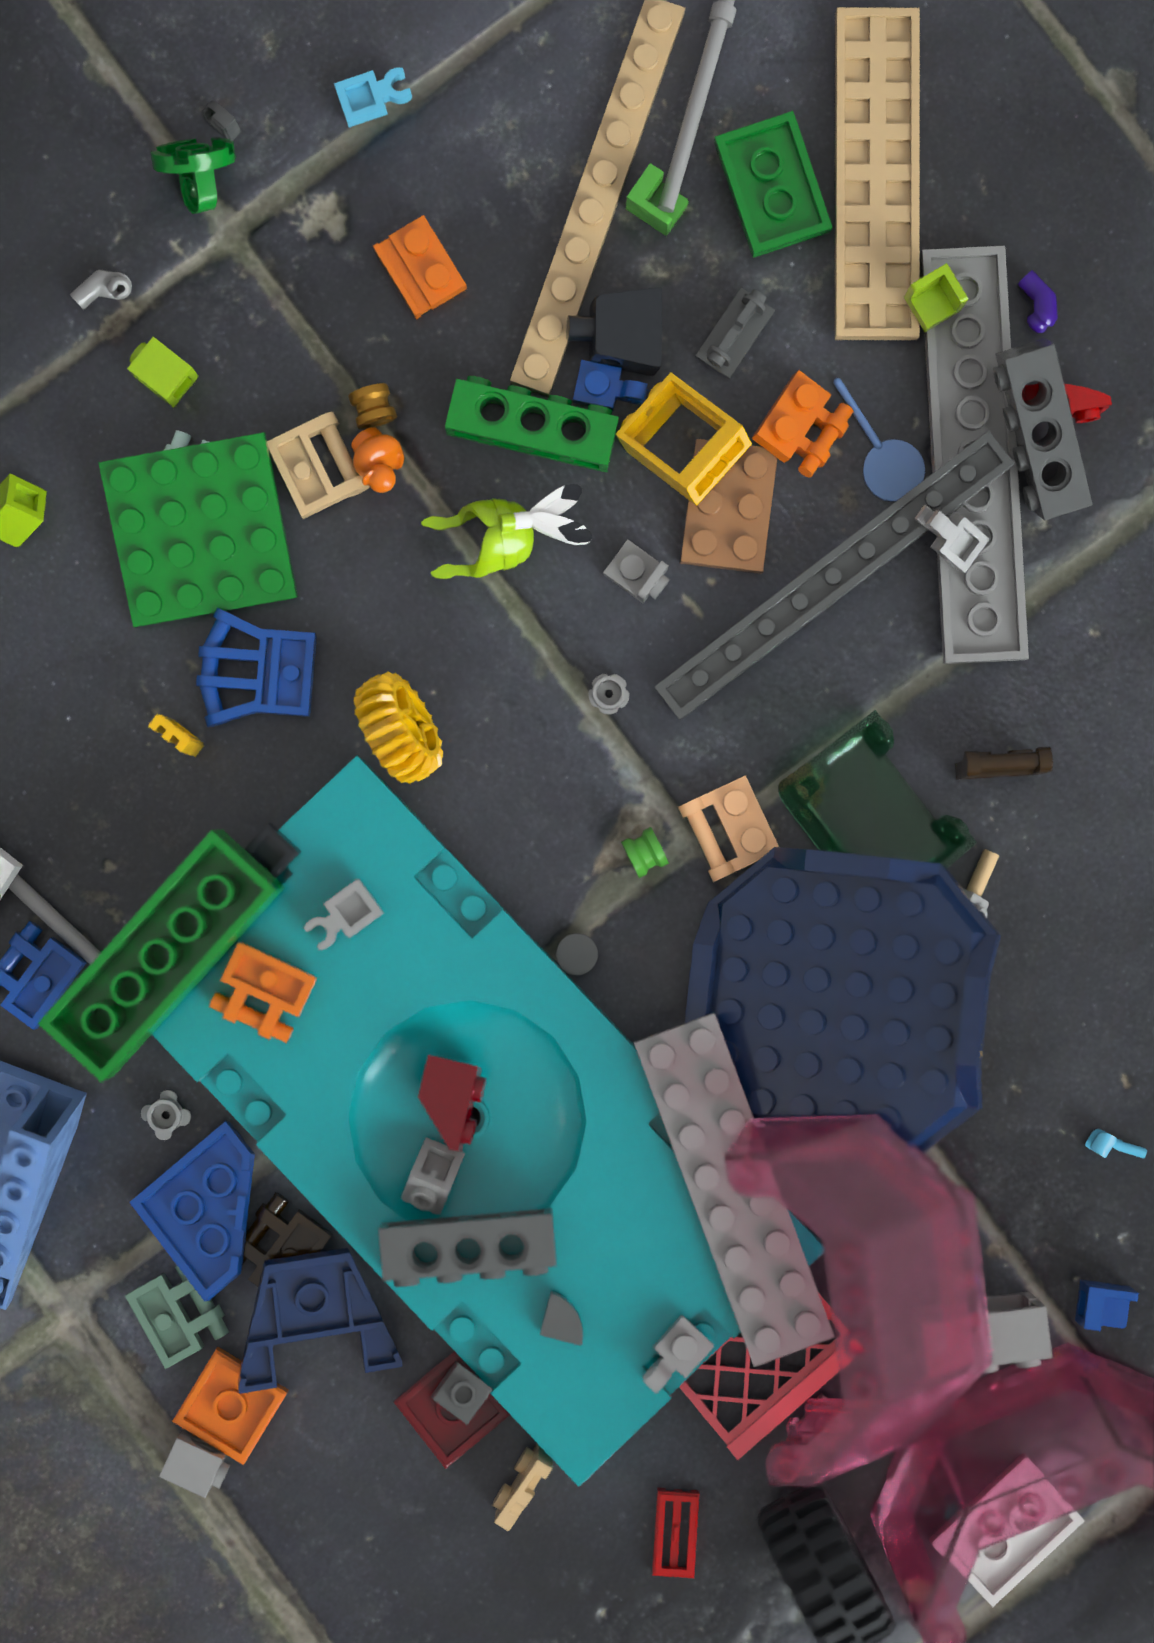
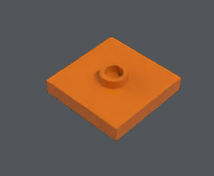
(221, 1414)

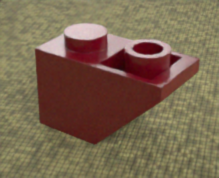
(449, 1096)

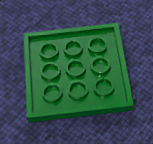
(198, 529)

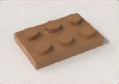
(734, 517)

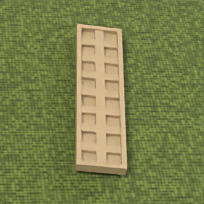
(876, 171)

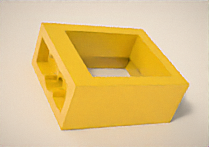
(710, 462)

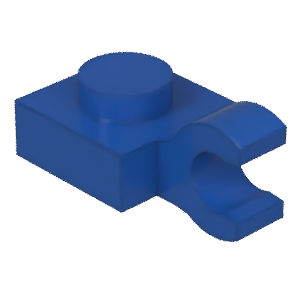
(603, 386)

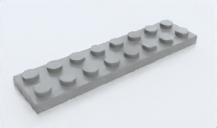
(747, 1235)

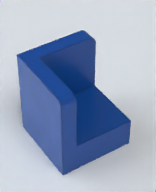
(1103, 1304)

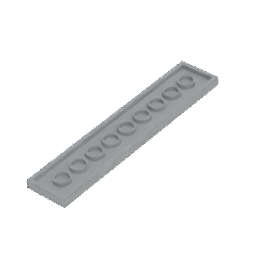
(986, 605)

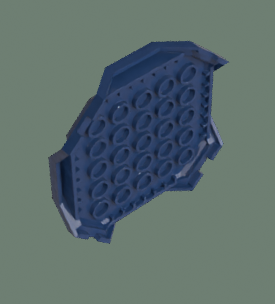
(849, 989)

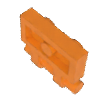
(791, 418)
(268, 980)

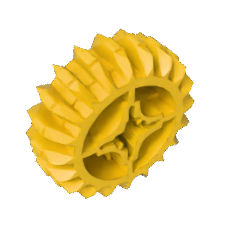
(398, 727)

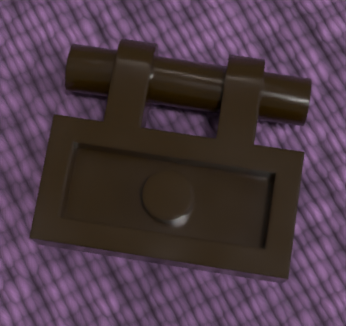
(296, 1237)

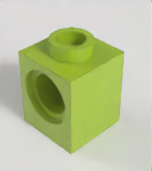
(162, 371)

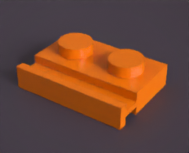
(420, 267)

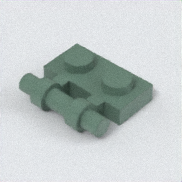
(168, 1323)

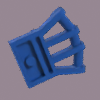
(283, 671)

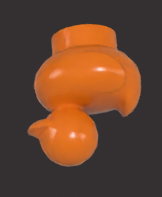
(376, 458)

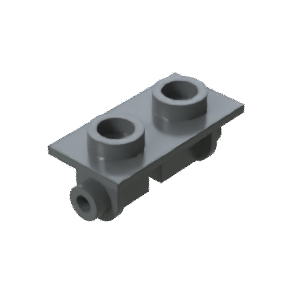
(736, 332)

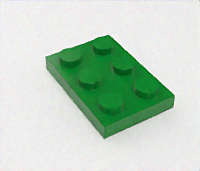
(773, 184)

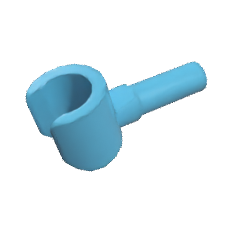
(1102, 1143)

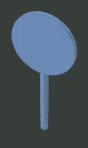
(891, 465)

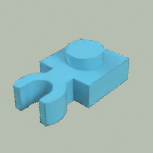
(364, 96)

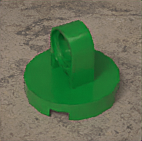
(195, 168)

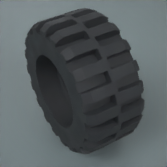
(824, 1568)

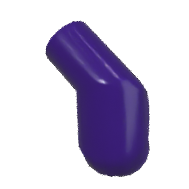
(1044, 302)

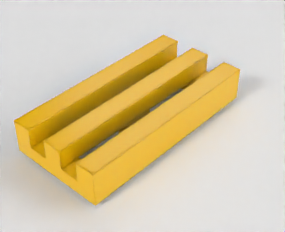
(176, 734)

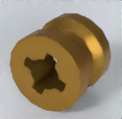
(372, 406)

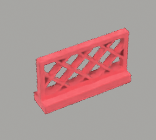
(776, 1406)

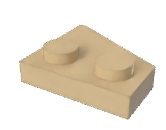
(514, 1498)

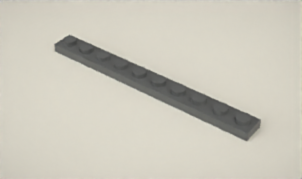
(832, 576)

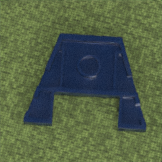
(310, 1300)

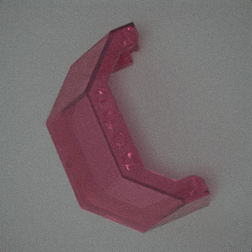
(898, 1281)
(1005, 1462)

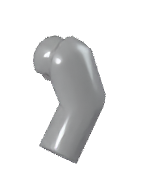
(102, 284)

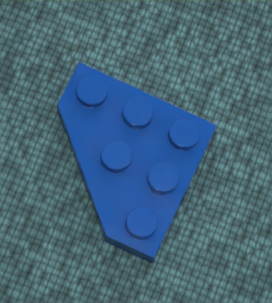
(203, 1209)

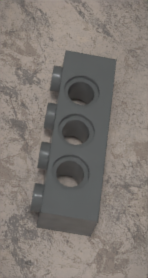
(1069, 486)
(400, 1238)

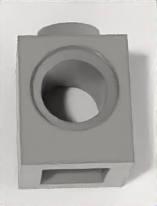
(195, 1465)

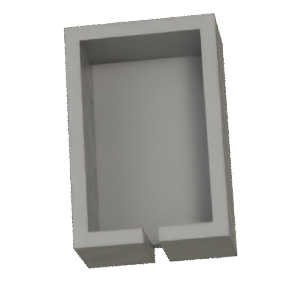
(1018, 1330)

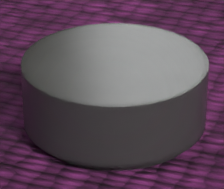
(577, 954)

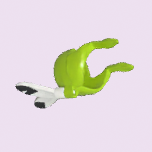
(511, 530)

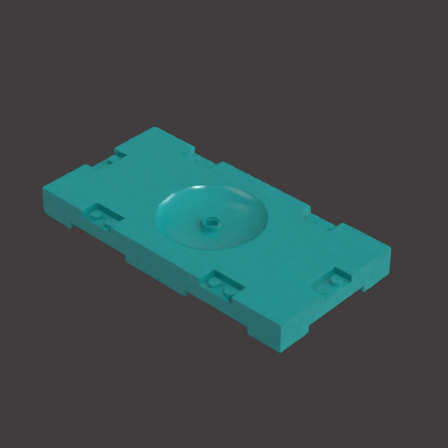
(558, 1128)

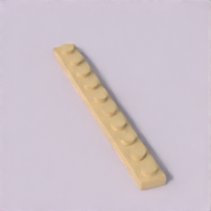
(597, 195)

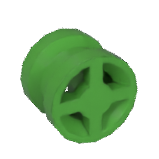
(644, 852)

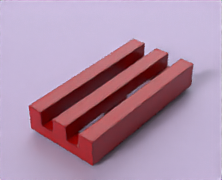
(677, 1496)

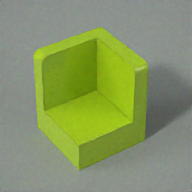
(935, 297)
(20, 509)

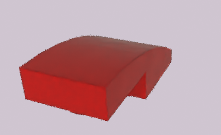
(1083, 402)

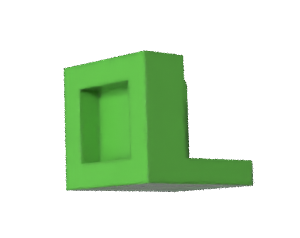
(645, 197)

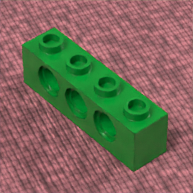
(475, 393)

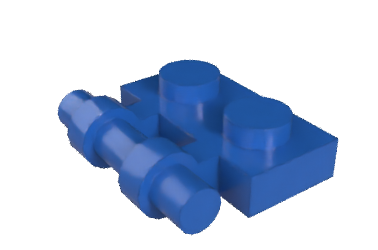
(44, 980)

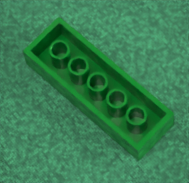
(161, 954)

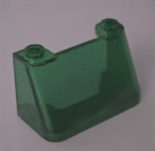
(860, 804)

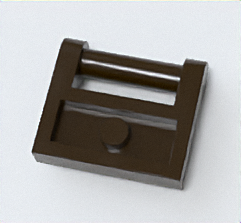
(1009, 764)

